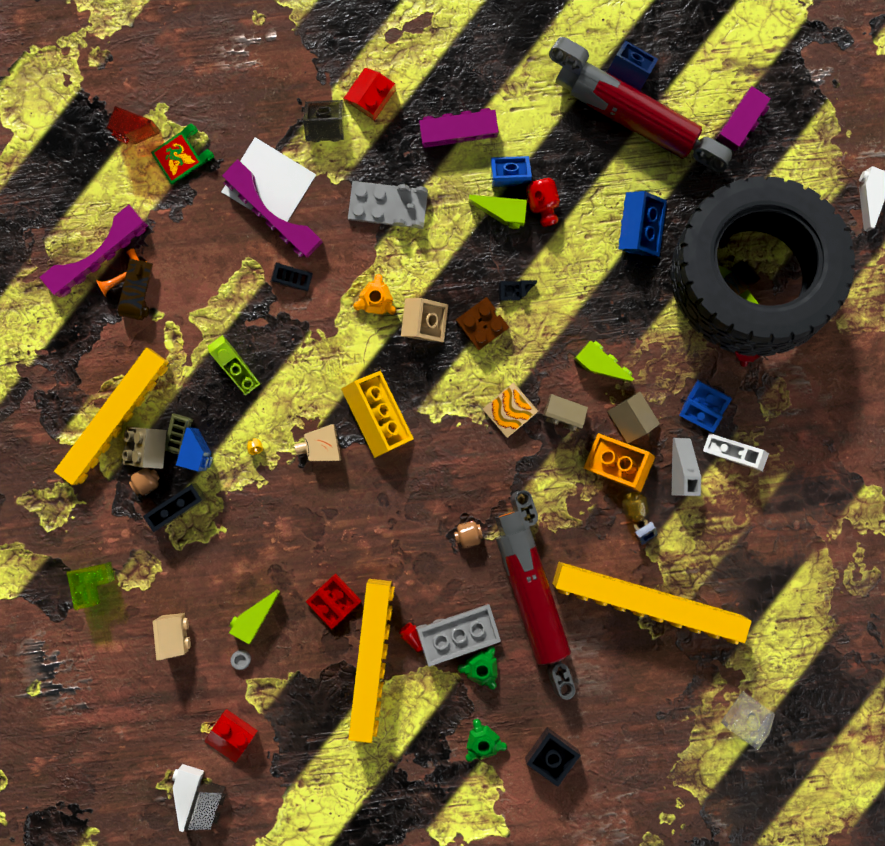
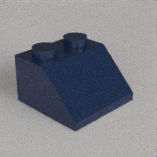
(632, 65)

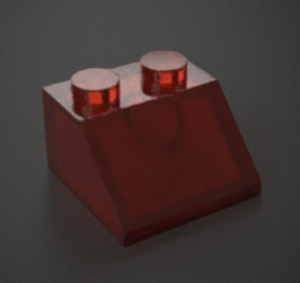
(131, 127)

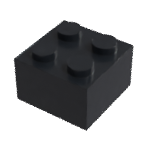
(552, 756)

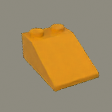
(619, 462)

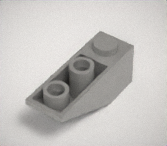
(685, 469)

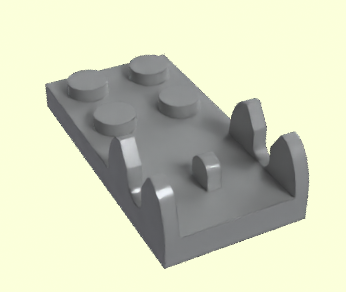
(388, 204)
(458, 635)

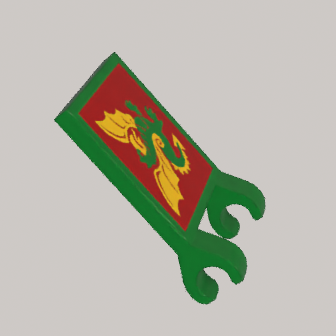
(178, 156)

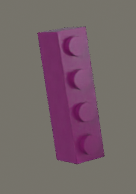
(458, 128)

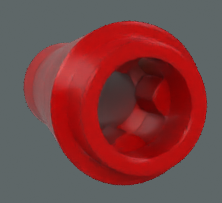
(410, 636)

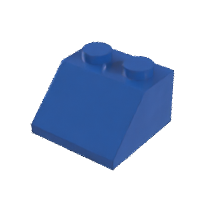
(194, 451)

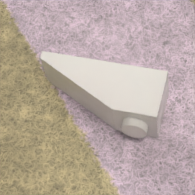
(871, 196)
(736, 452)
(186, 783)

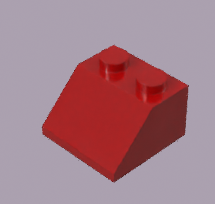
(370, 93)
(230, 735)

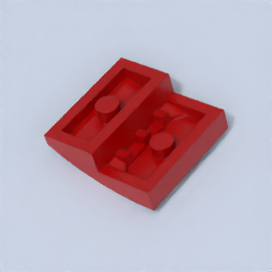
(333, 601)

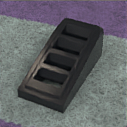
(277, 266)

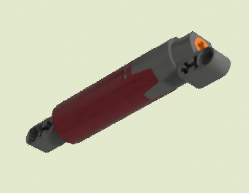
(634, 108)
(533, 592)

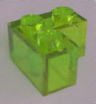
(84, 583)

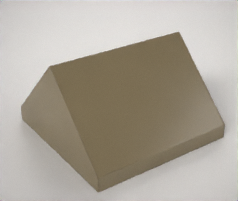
(633, 417)

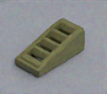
(174, 418)

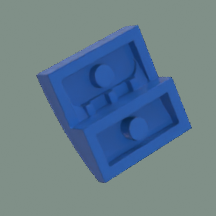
(705, 406)

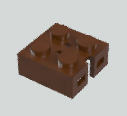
(475, 330)

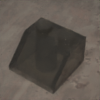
(324, 120)
(205, 806)

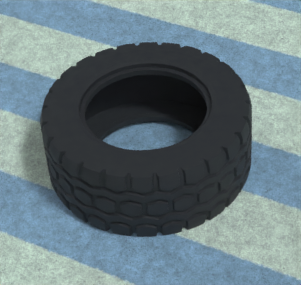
(793, 217)

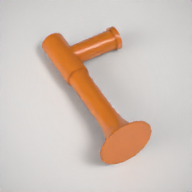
(105, 286)

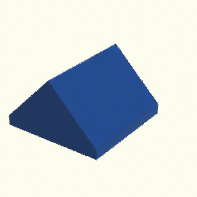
(510, 171)

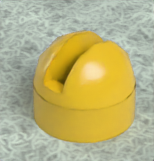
(254, 447)

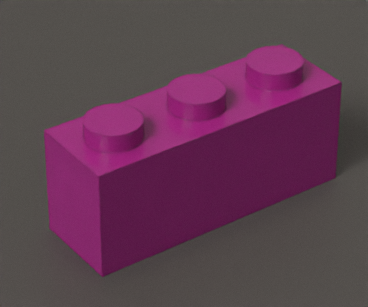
(744, 119)

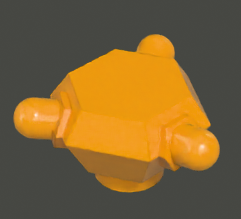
(376, 298)

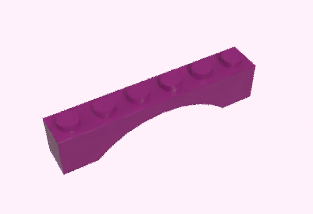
(125, 226)
(301, 236)

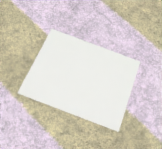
(277, 179)

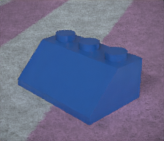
(642, 223)

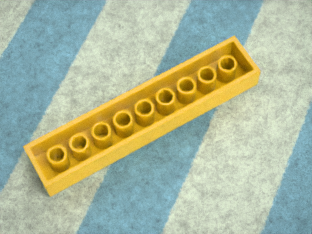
(654, 603)

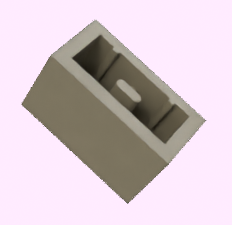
(565, 412)
(144, 447)

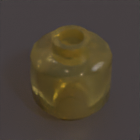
(635, 506)

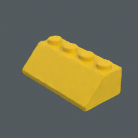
(377, 413)

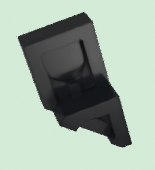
(514, 289)

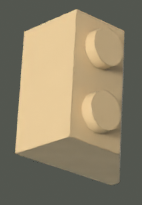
(424, 319)
(171, 636)

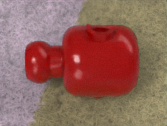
(543, 199)

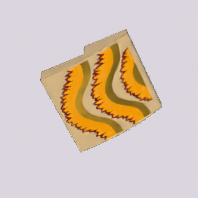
(510, 410)

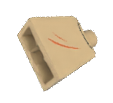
(320, 445)

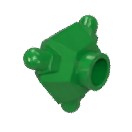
(481, 668)
(483, 742)

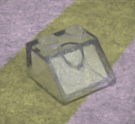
(749, 720)

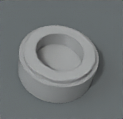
(240, 659)

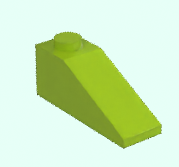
(505, 210)
(249, 622)

